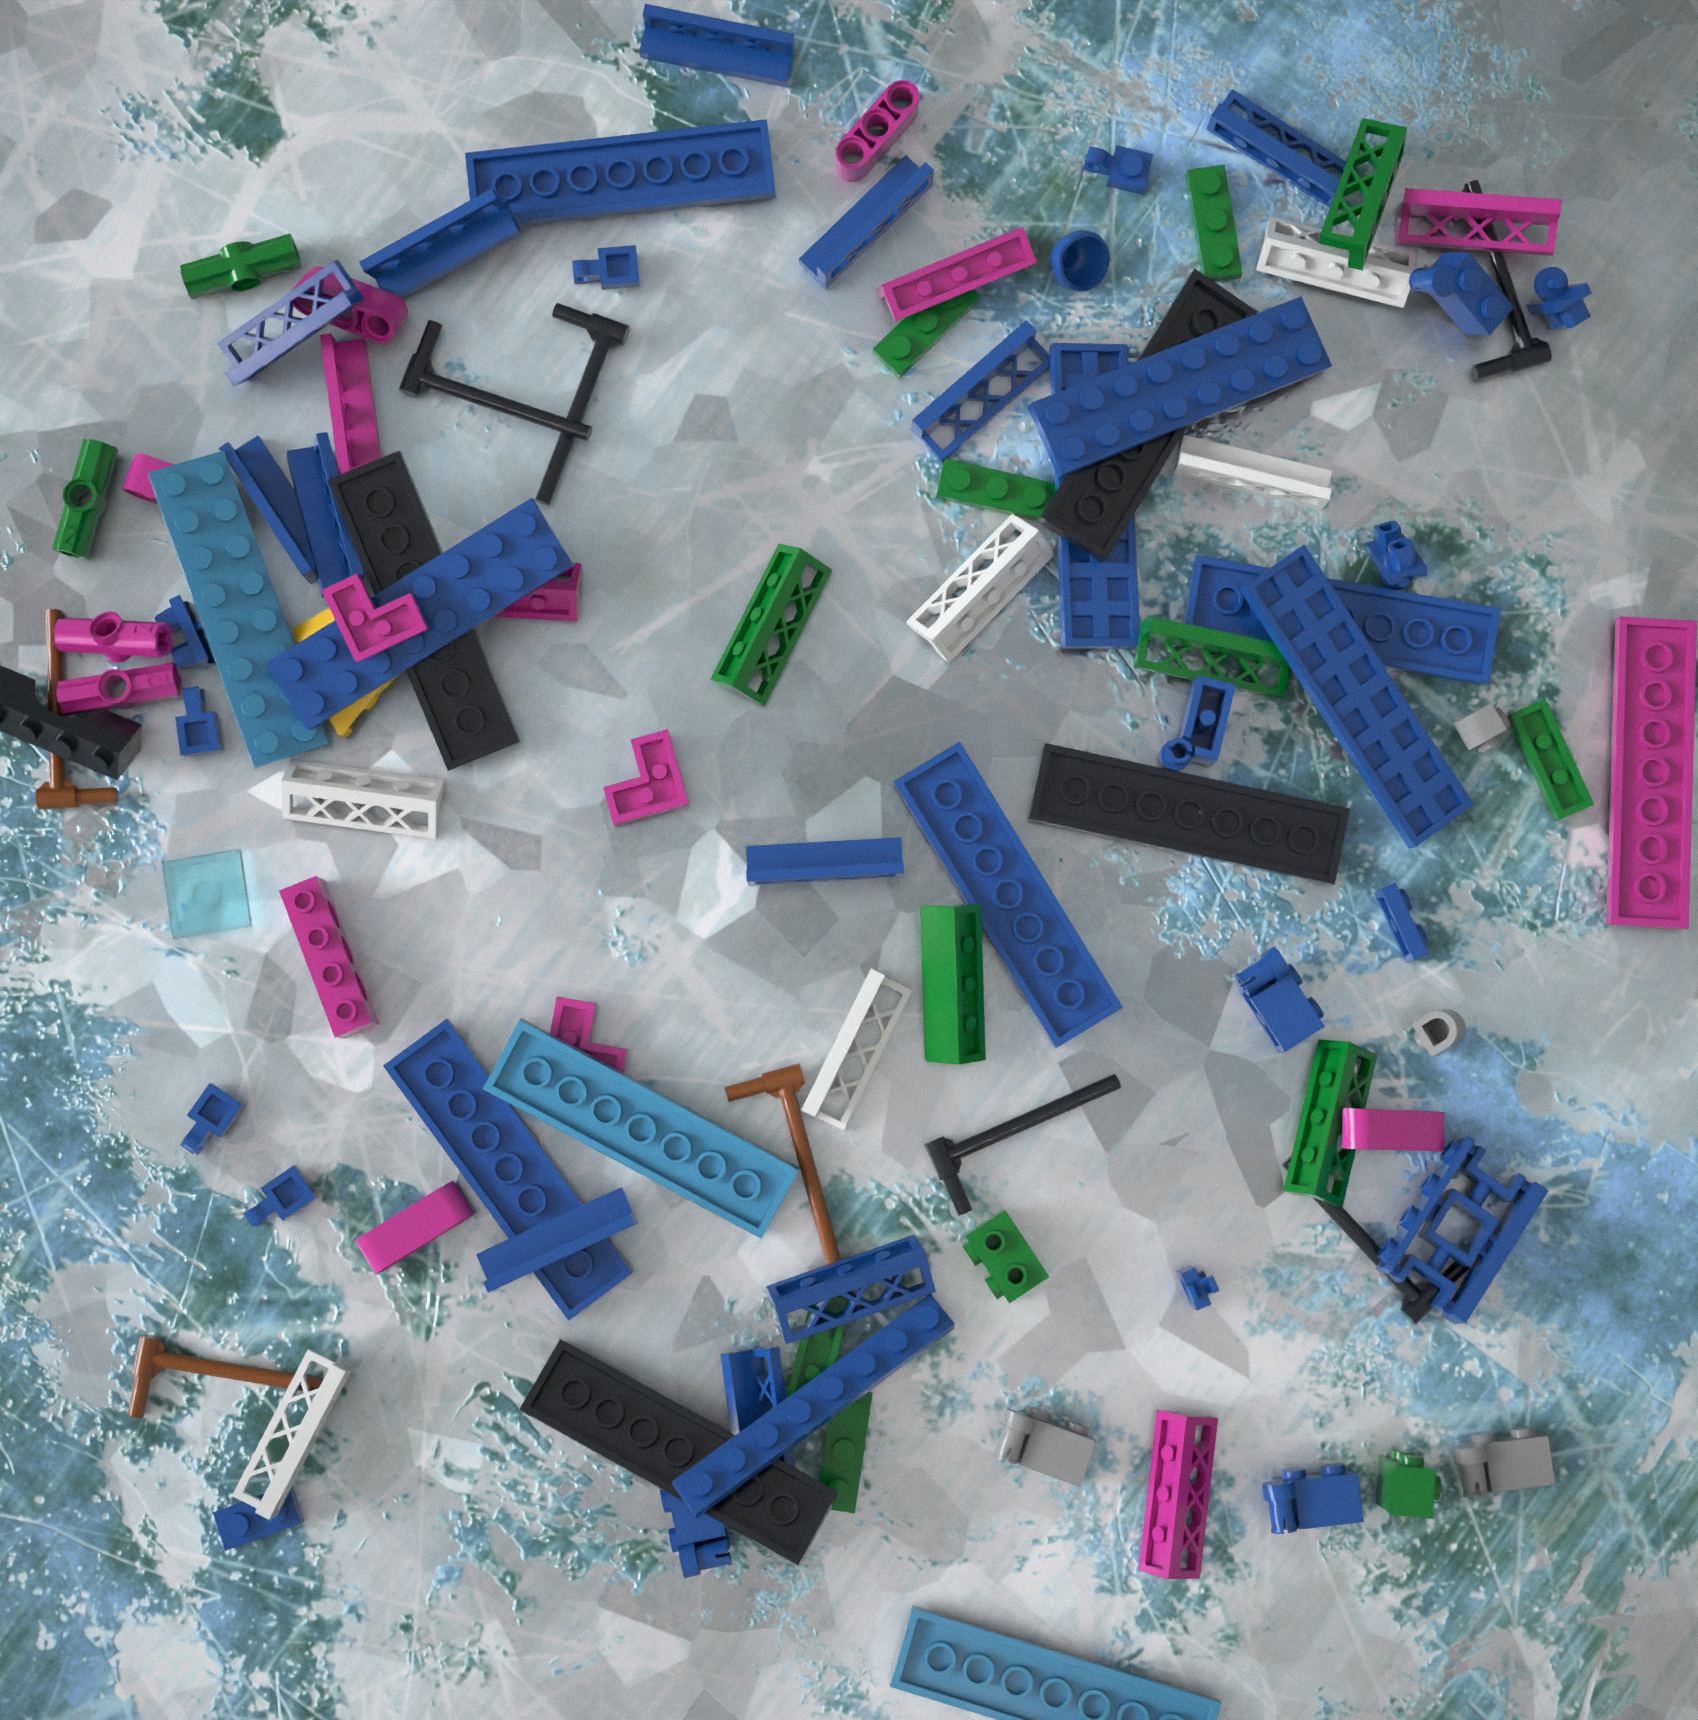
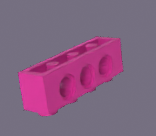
(329, 957)

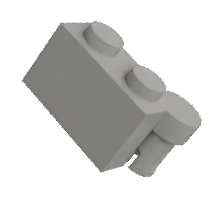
(1045, 1445)
(1504, 1461)

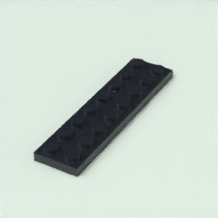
(1100, 500)
(391, 542)
(1189, 814)
(664, 1439)

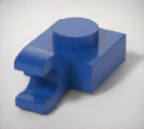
(1126, 168)
(615, 267)
(197, 730)
(213, 1114)
(284, 1195)
(1197, 1286)

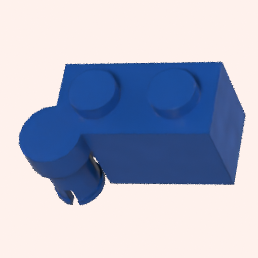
(1463, 292)
(1201, 725)
(1278, 1001)
(1313, 1498)
(696, 1539)

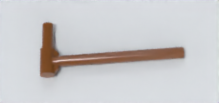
(59, 792)
(785, 1084)
(152, 1358)

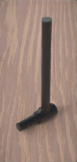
(606, 334)
(1527, 350)
(421, 376)
(947, 1155)
(1416, 1298)

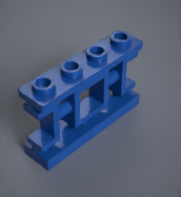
(1487, 1247)

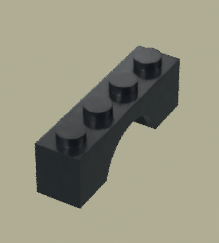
(98, 742)

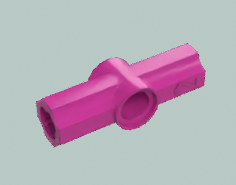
(113, 637)
(95, 691)

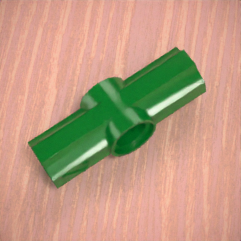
(240, 266)
(90, 475)

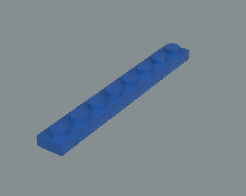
(812, 1405)

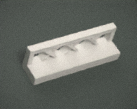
(1307, 261)
(1253, 472)
(986, 589)
(361, 791)
(843, 1043)
(301, 1443)

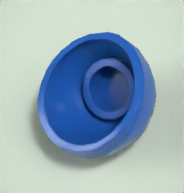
(1080, 260)

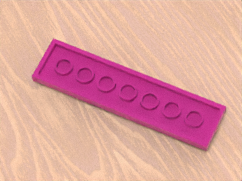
(1651, 773)

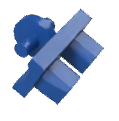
(1561, 302)
(1394, 556)
(195, 649)

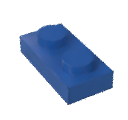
(1396, 907)
(241, 1525)

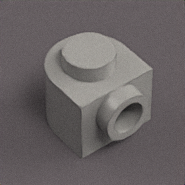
(1482, 727)
(1439, 1031)

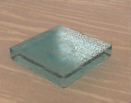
(206, 893)

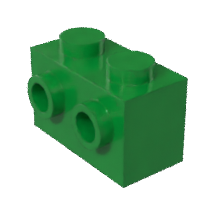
(1005, 1256)
(1407, 1485)

